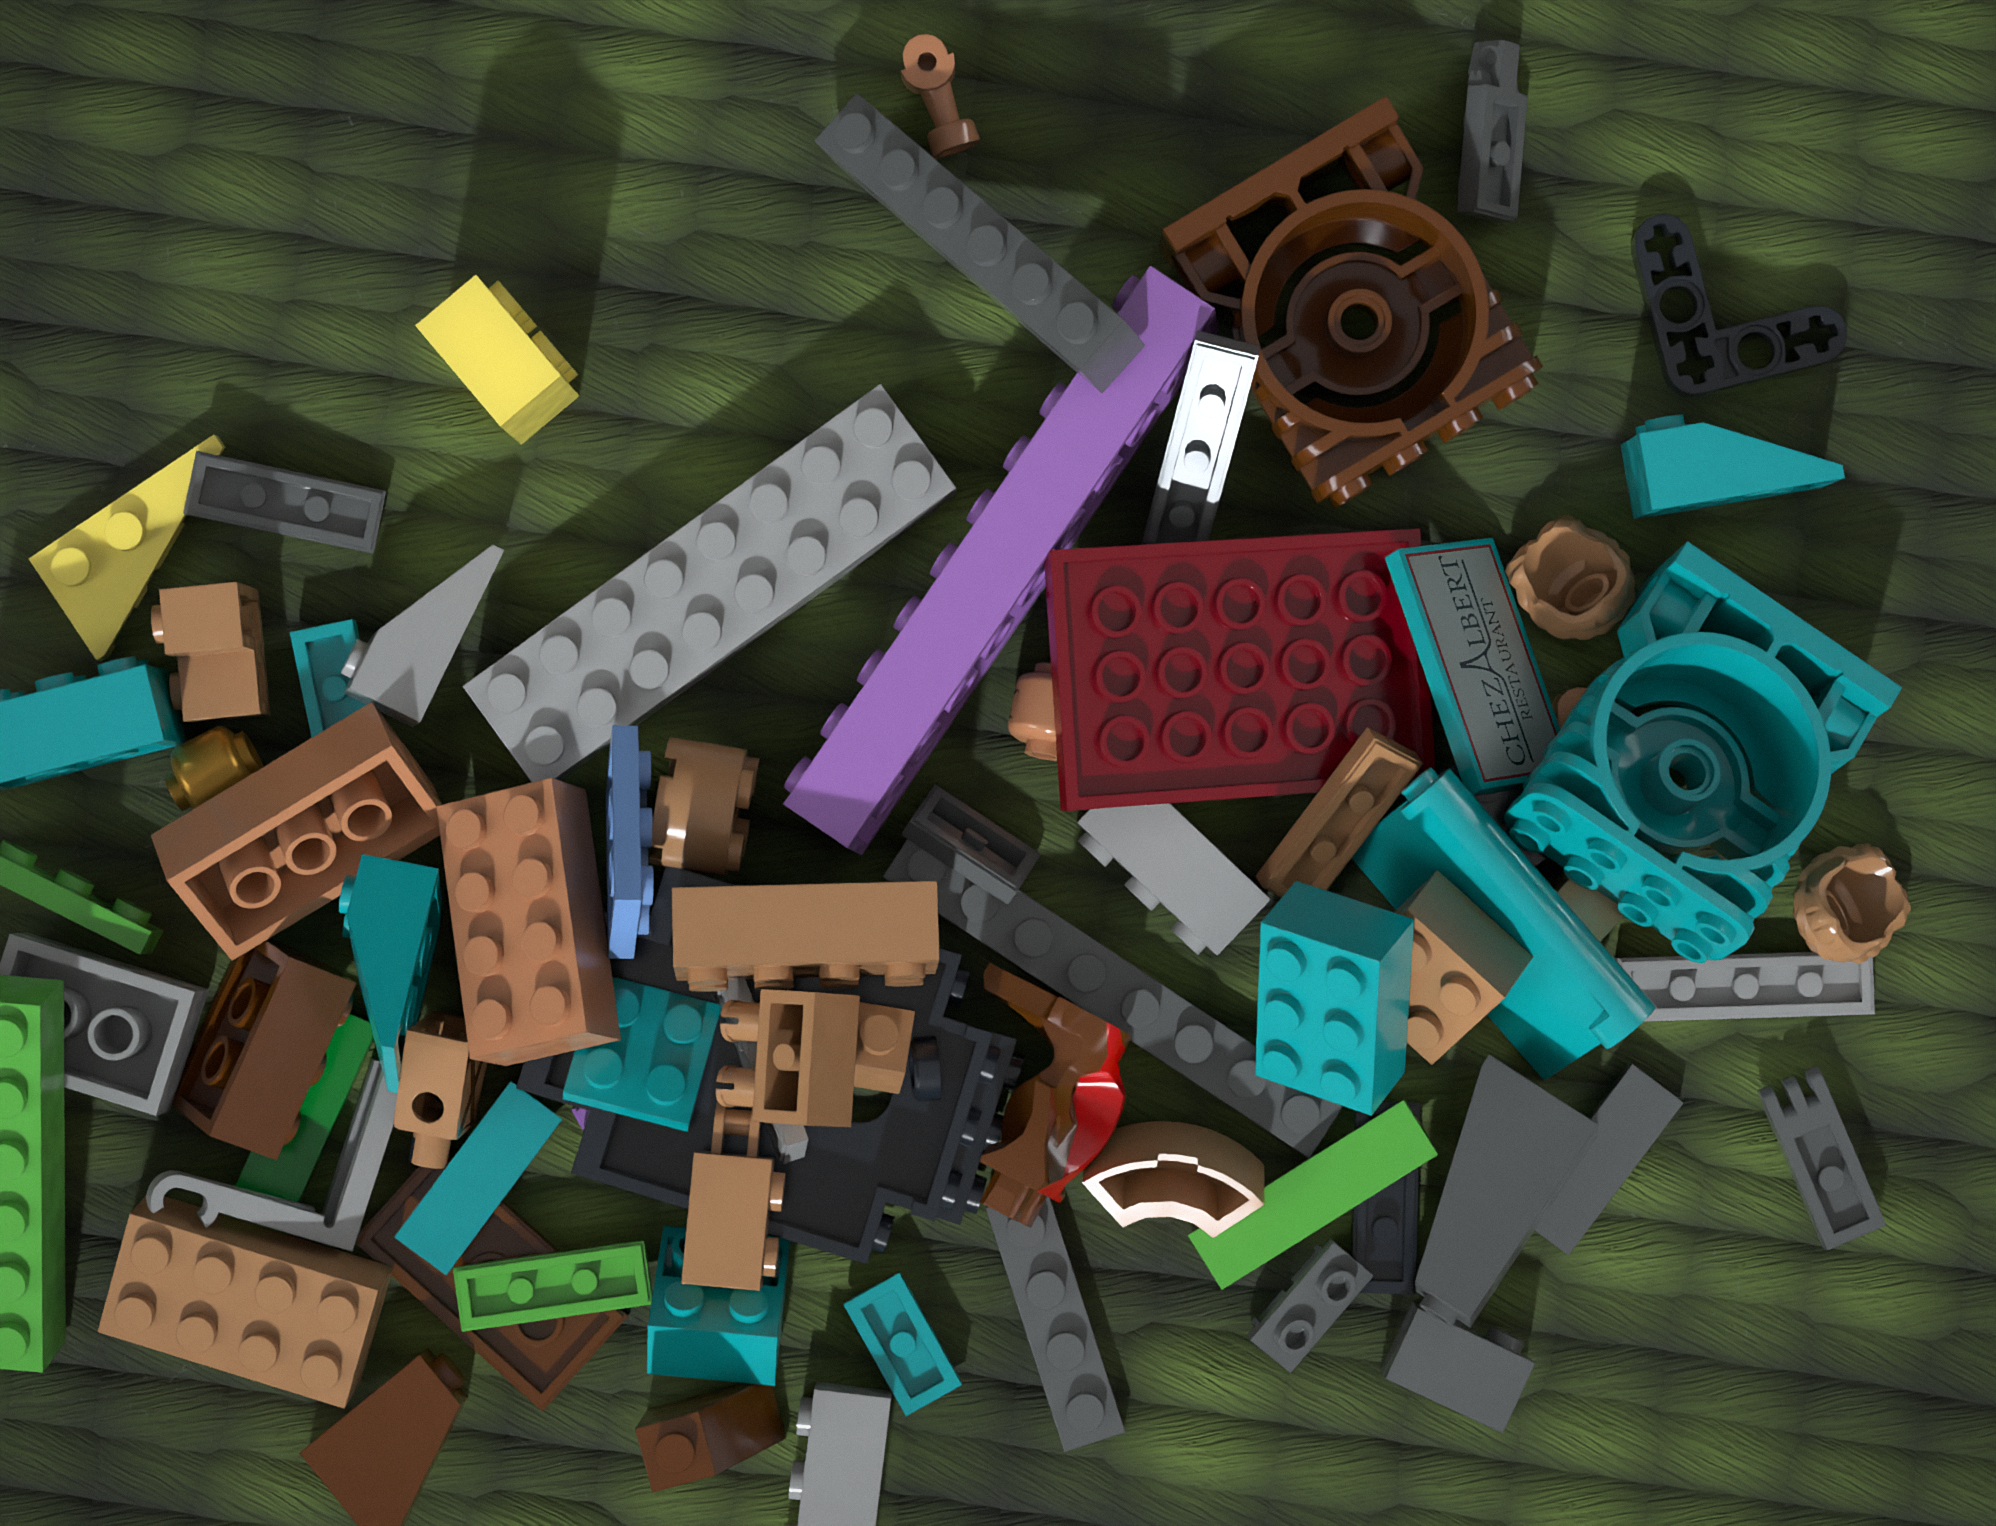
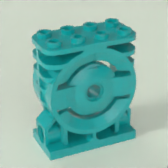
(1764, 713)

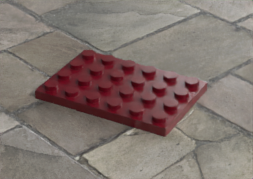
(1227, 666)

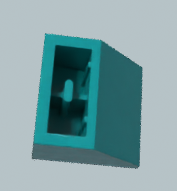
(710, 1328)

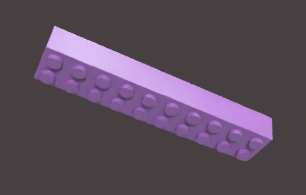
(995, 571)

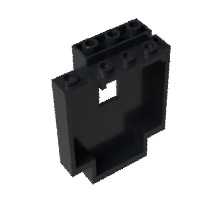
(836, 1194)

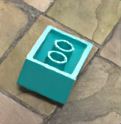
(1705, 466)
(394, 931)

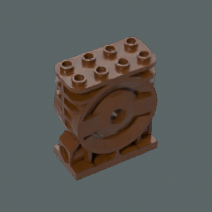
(1475, 353)

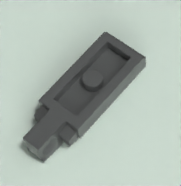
(1492, 134)

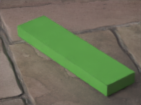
(1319, 1193)

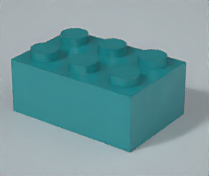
(86, 722)
(1333, 997)

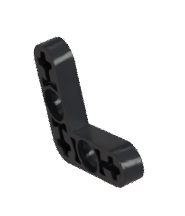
(1721, 345)

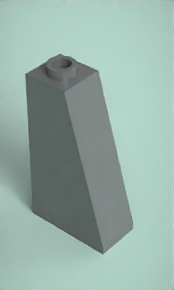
(1501, 1182)

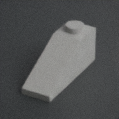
(413, 650)

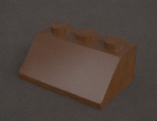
(263, 1047)

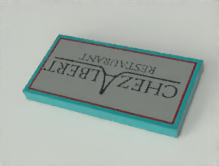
(1476, 660)

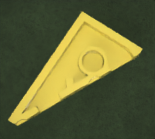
(109, 558)

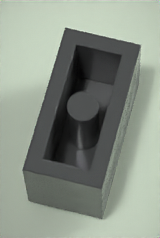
(1459, 1367)

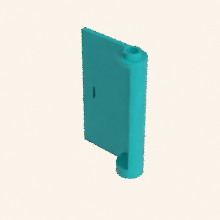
(1572, 987)

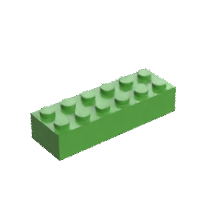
(32, 1172)

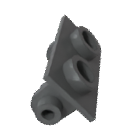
(1310, 1306)

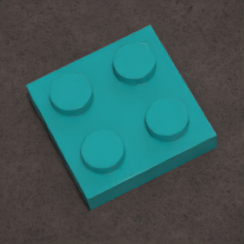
(655, 1064)

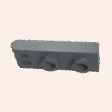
(1822, 1161)

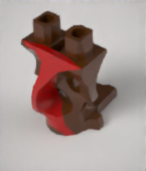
(1062, 1114)

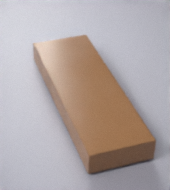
(1341, 814)

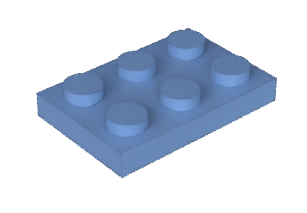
(627, 842)

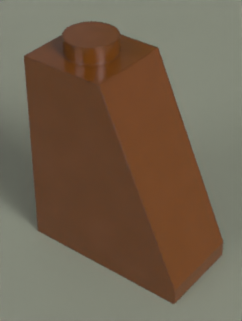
(708, 1433)
(390, 1441)

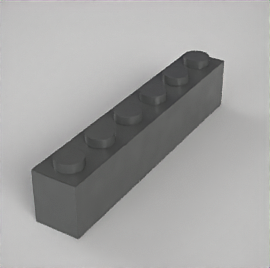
(980, 243)

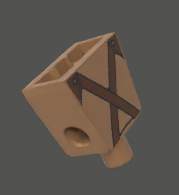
(440, 1065)

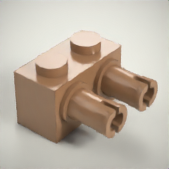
(801, 1057)

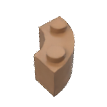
(1176, 1174)

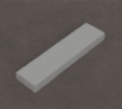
(1753, 986)

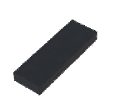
(1387, 1227)

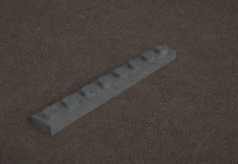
(1123, 997)

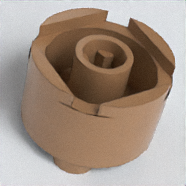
(700, 806)

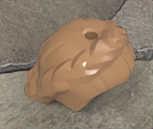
(1572, 580)
(1849, 903)

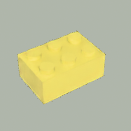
(489, 348)

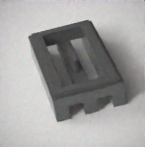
(971, 844)

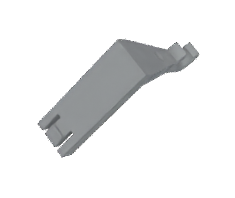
(348, 1192)

